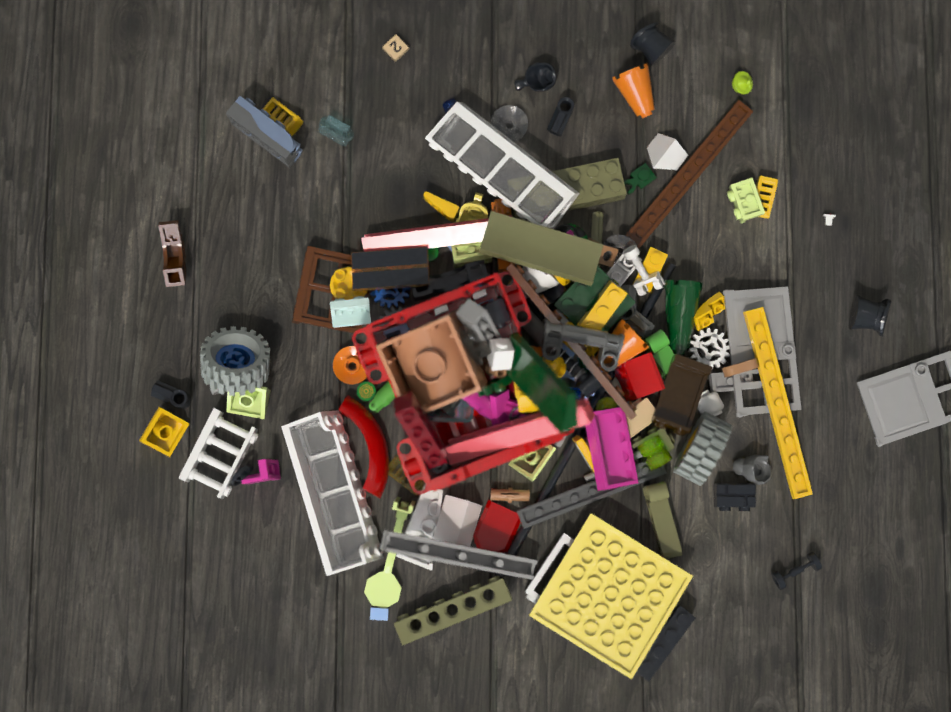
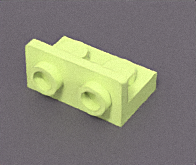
(745, 200)

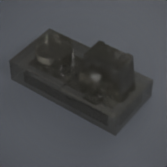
(476, 350)

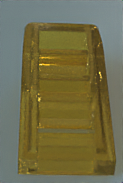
(394, 463)

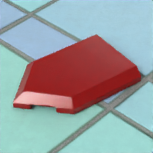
(496, 528)

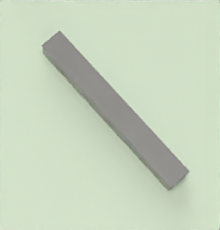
(458, 554)

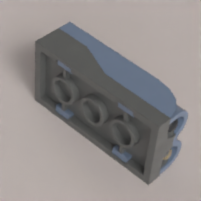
(264, 130)

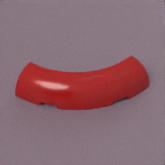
(376, 443)

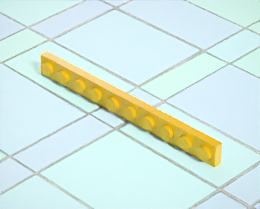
(777, 403)

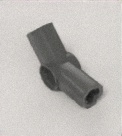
(636, 320)

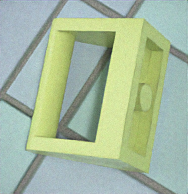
(468, 253)

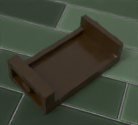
(681, 394)

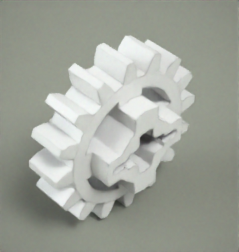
(712, 341)

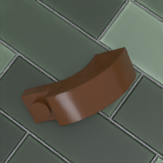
(173, 253)

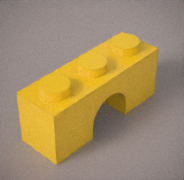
(605, 306)

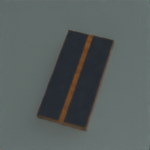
(390, 269)

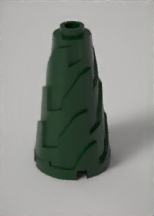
(681, 306)

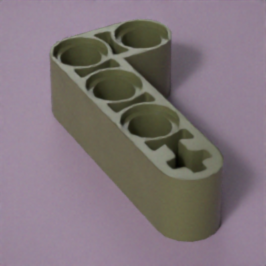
(662, 520)

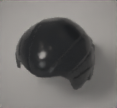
(538, 77)

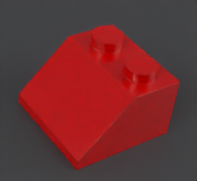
(639, 377)

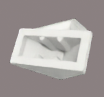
(666, 153)

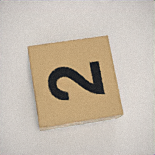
(395, 48)

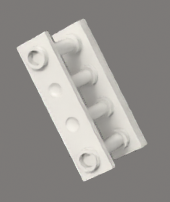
(207, 437)

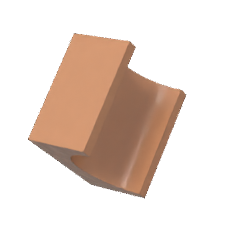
(432, 363)

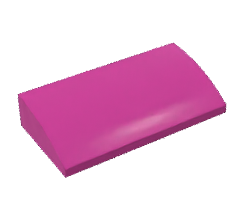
(611, 449)

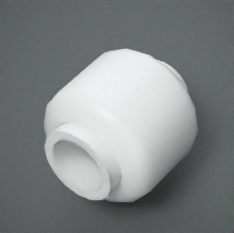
(710, 403)

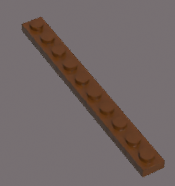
(689, 173)
(591, 362)

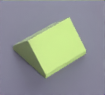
(250, 404)
(532, 463)

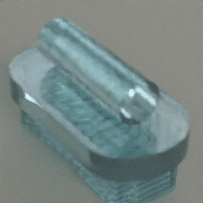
(335, 130)

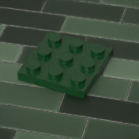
(581, 298)

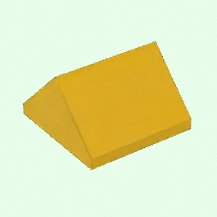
(164, 431)

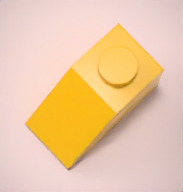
(652, 263)

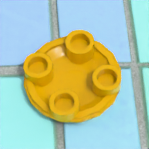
(342, 284)

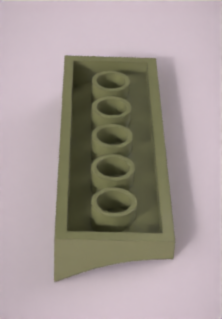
(541, 248)

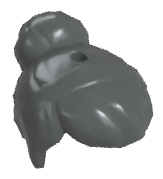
(754, 468)

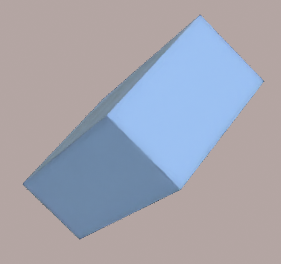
(379, 613)

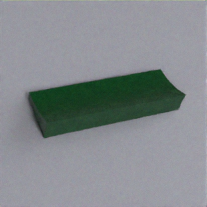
(543, 386)

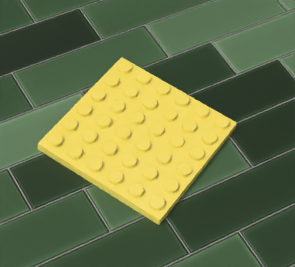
(611, 596)

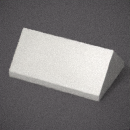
(457, 521)

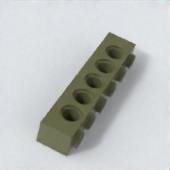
(408, 633)

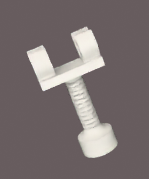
(640, 284)

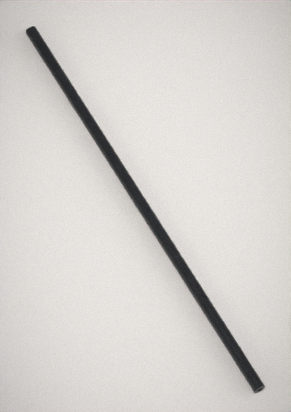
(570, 447)

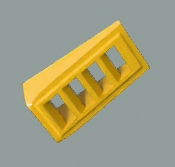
(291, 124)
(770, 182)
(443, 206)

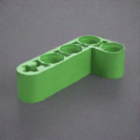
(662, 353)

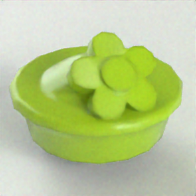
(742, 82)
(606, 403)

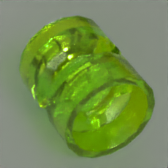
(654, 452)

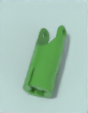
(382, 398)

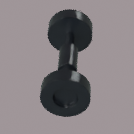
(813, 561)

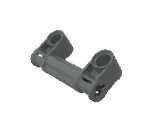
(609, 343)

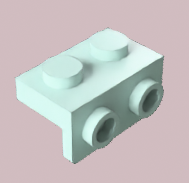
(350, 312)

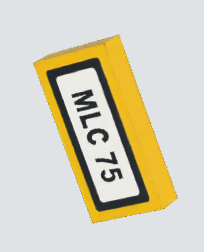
(584, 450)

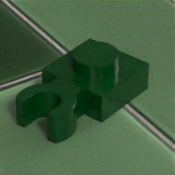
(640, 177)
(497, 385)

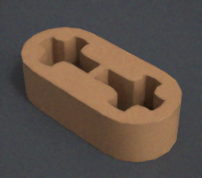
(740, 367)

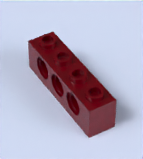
(420, 430)

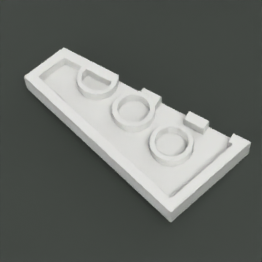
(424, 522)

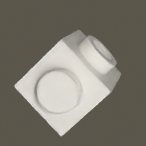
(501, 354)

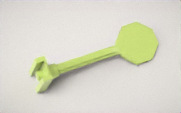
(384, 587)

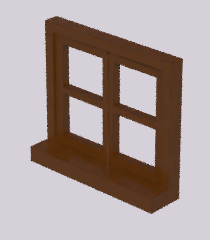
(306, 285)

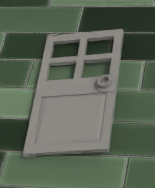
(778, 316)
(904, 400)

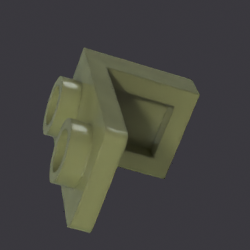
(667, 439)

